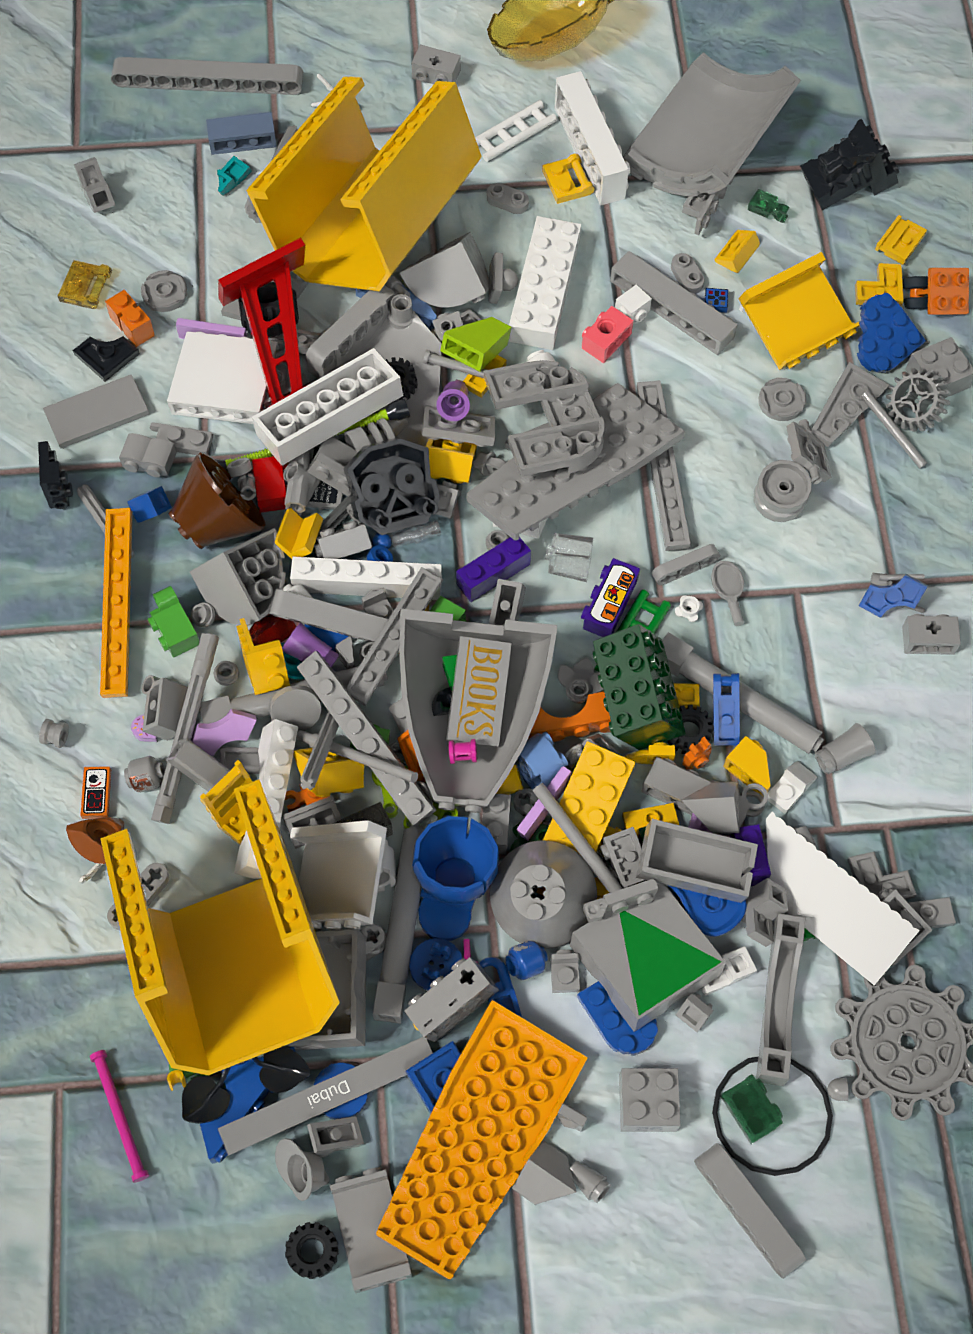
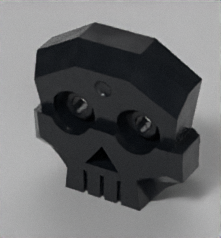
(387, 466)

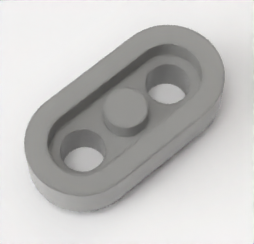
(504, 198)
(685, 271)

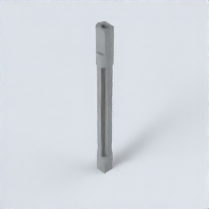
(199, 676)

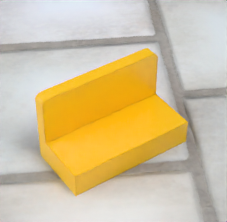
(298, 535)

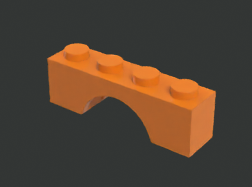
(590, 719)

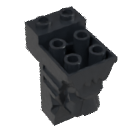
(850, 167)

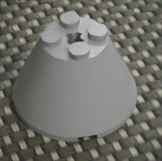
(567, 885)

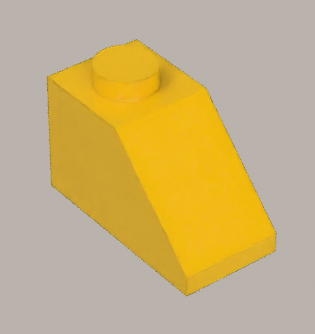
(749, 763)

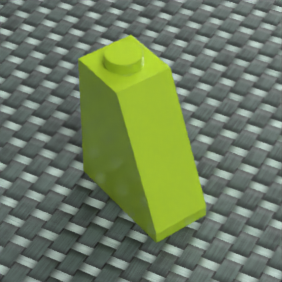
(476, 342)

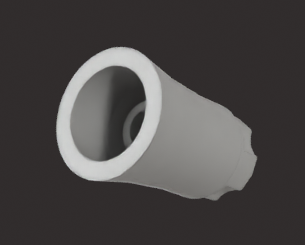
(845, 749)

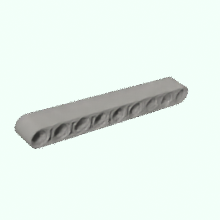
(207, 75)

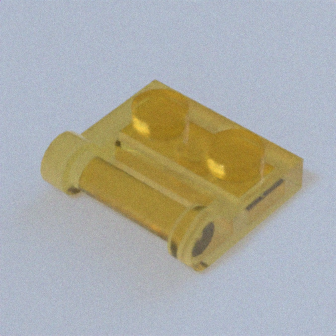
(78, 282)

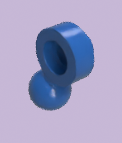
(380, 548)

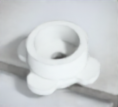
(693, 603)

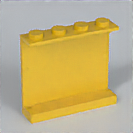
(797, 313)

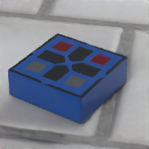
(717, 298)

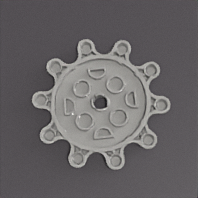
(900, 1072)

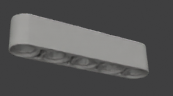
(326, 616)
(750, 1210)

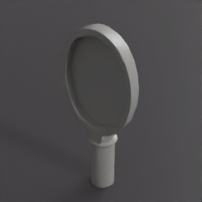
(729, 585)

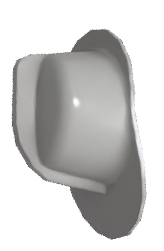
(300, 1169)

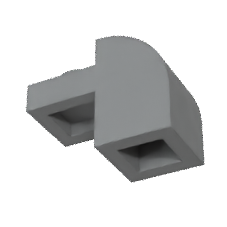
(93, 185)
(762, 907)

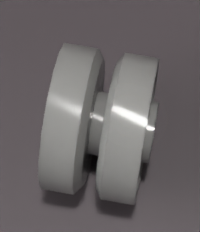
(782, 491)

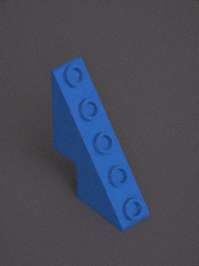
(245, 1098)

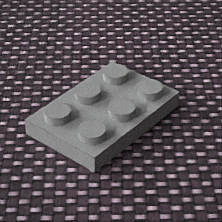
(471, 429)

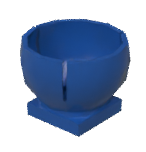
(455, 865)

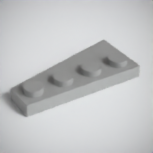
(846, 403)

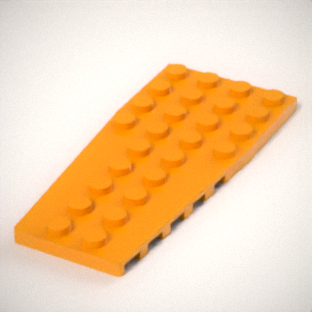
(478, 1138)

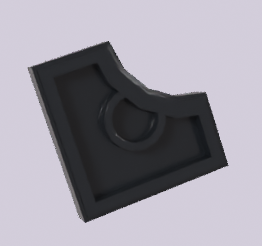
(106, 357)

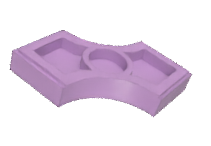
(234, 726)

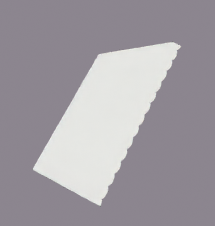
(835, 904)

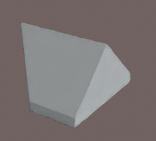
(716, 807)
(545, 1176)

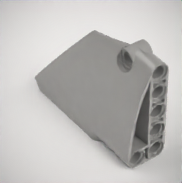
(394, 330)

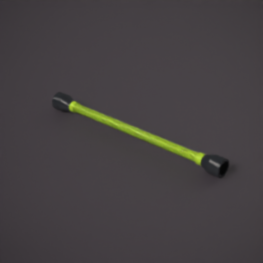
(395, 411)

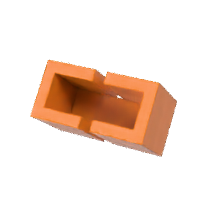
(130, 318)

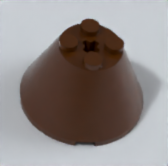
(212, 507)

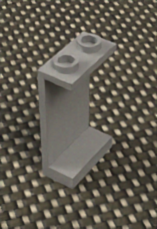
(360, 1209)

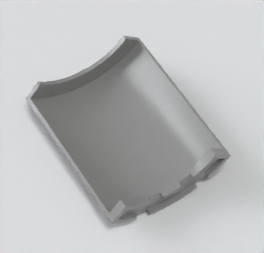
(707, 127)

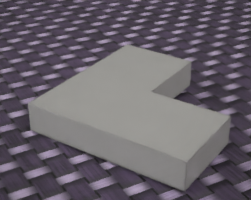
(868, 873)

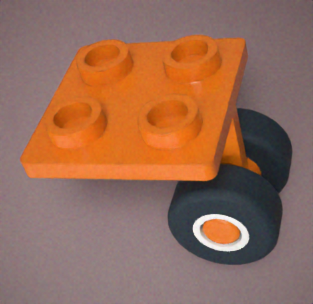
(946, 291)

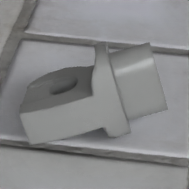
(487, 463)

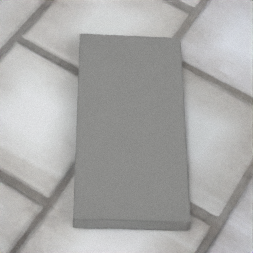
(96, 411)

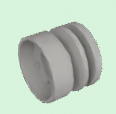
(357, 437)

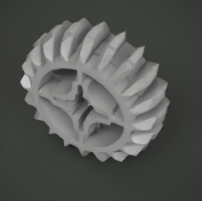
(913, 383)

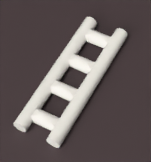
(516, 119)

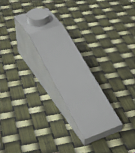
(507, 602)

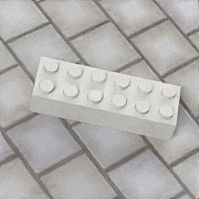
(591, 138)
(544, 283)
(327, 406)

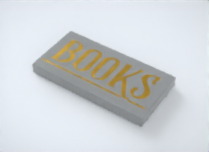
(479, 691)

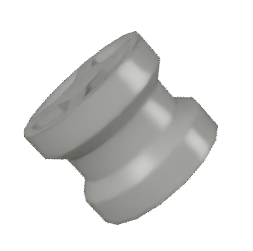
(53, 733)

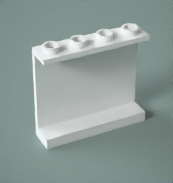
(218, 378)
(341, 872)

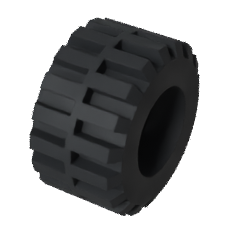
(270, 308)

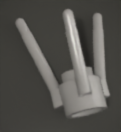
(886, 580)

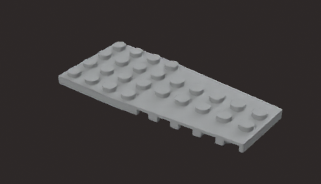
(631, 439)

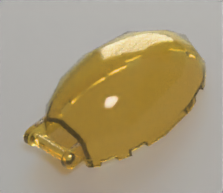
(543, 27)

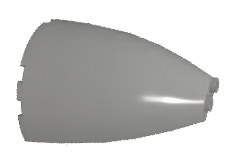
(422, 644)

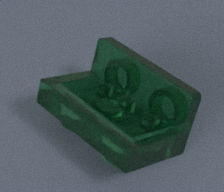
(752, 1109)

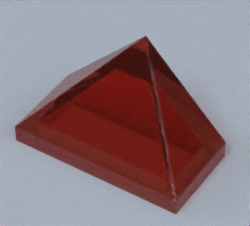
(271, 629)

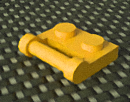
(561, 181)

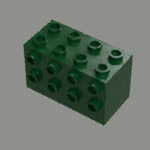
(638, 687)

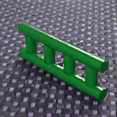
(642, 603)

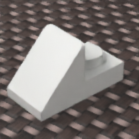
(791, 786)

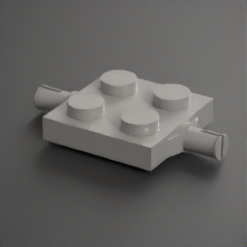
(808, 451)

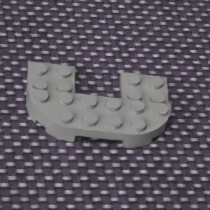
(575, 426)

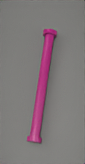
(119, 1116)

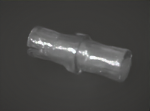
(415, 534)

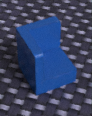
(149, 504)

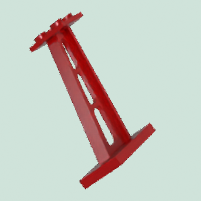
(244, 284)

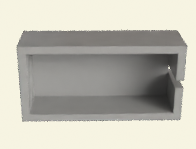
(697, 860)

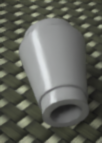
(589, 1181)

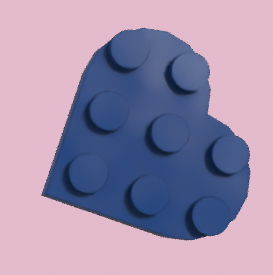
(886, 334)
(612, 1024)

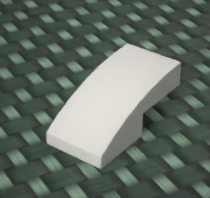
(737, 967)

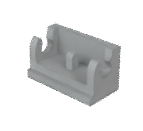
(314, 814)

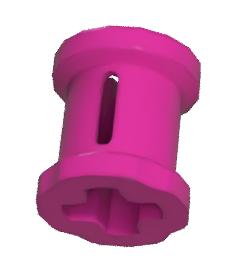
(462, 751)

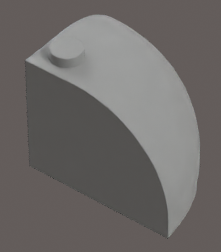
(450, 276)
(243, 579)

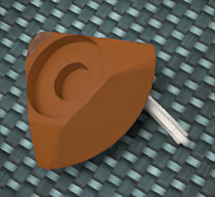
(86, 839)

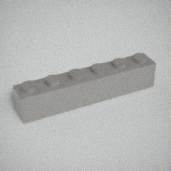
(675, 303)

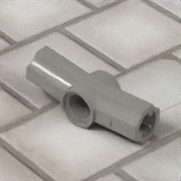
(298, 482)

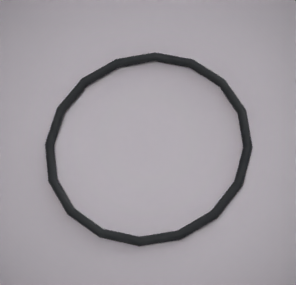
(744, 1162)

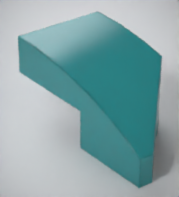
(232, 175)

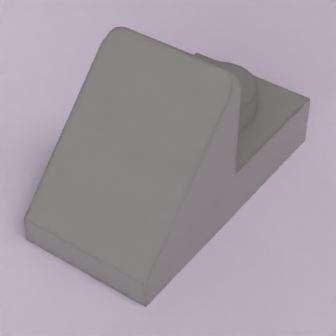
(335, 1135)

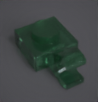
(766, 204)

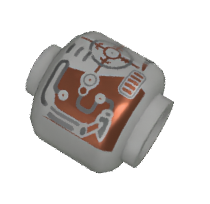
(144, 774)

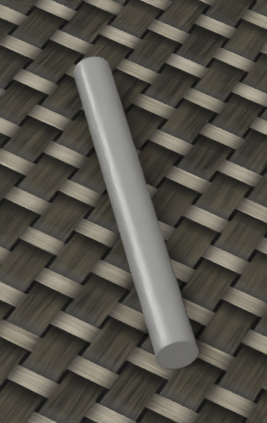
(894, 430)

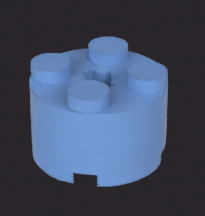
(540, 760)

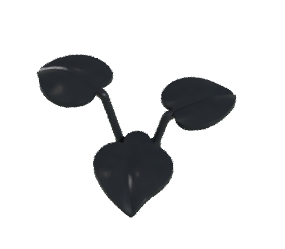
(207, 1101)

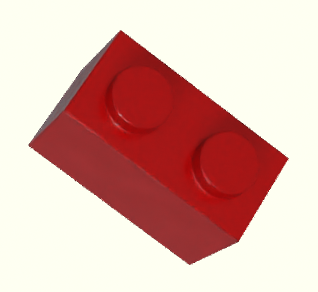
(269, 484)

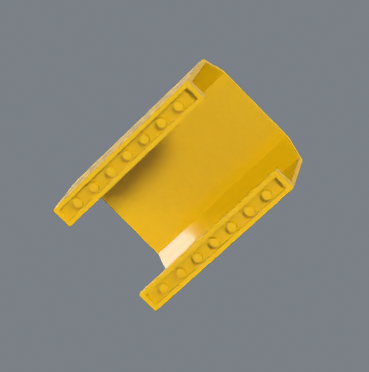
(358, 203)
(230, 969)

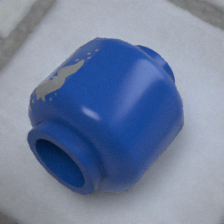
(526, 960)

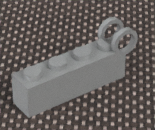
(672, 784)

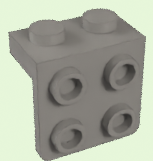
(329, 464)

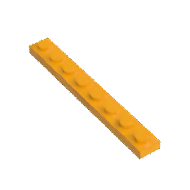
(116, 603)

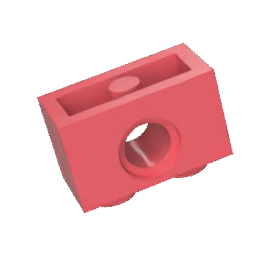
(603, 345)

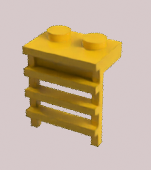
(263, 662)
(223, 803)

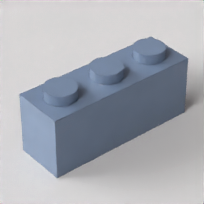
(241, 133)

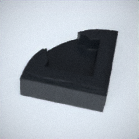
(442, 702)

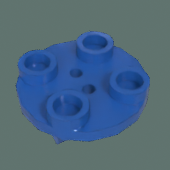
(436, 951)

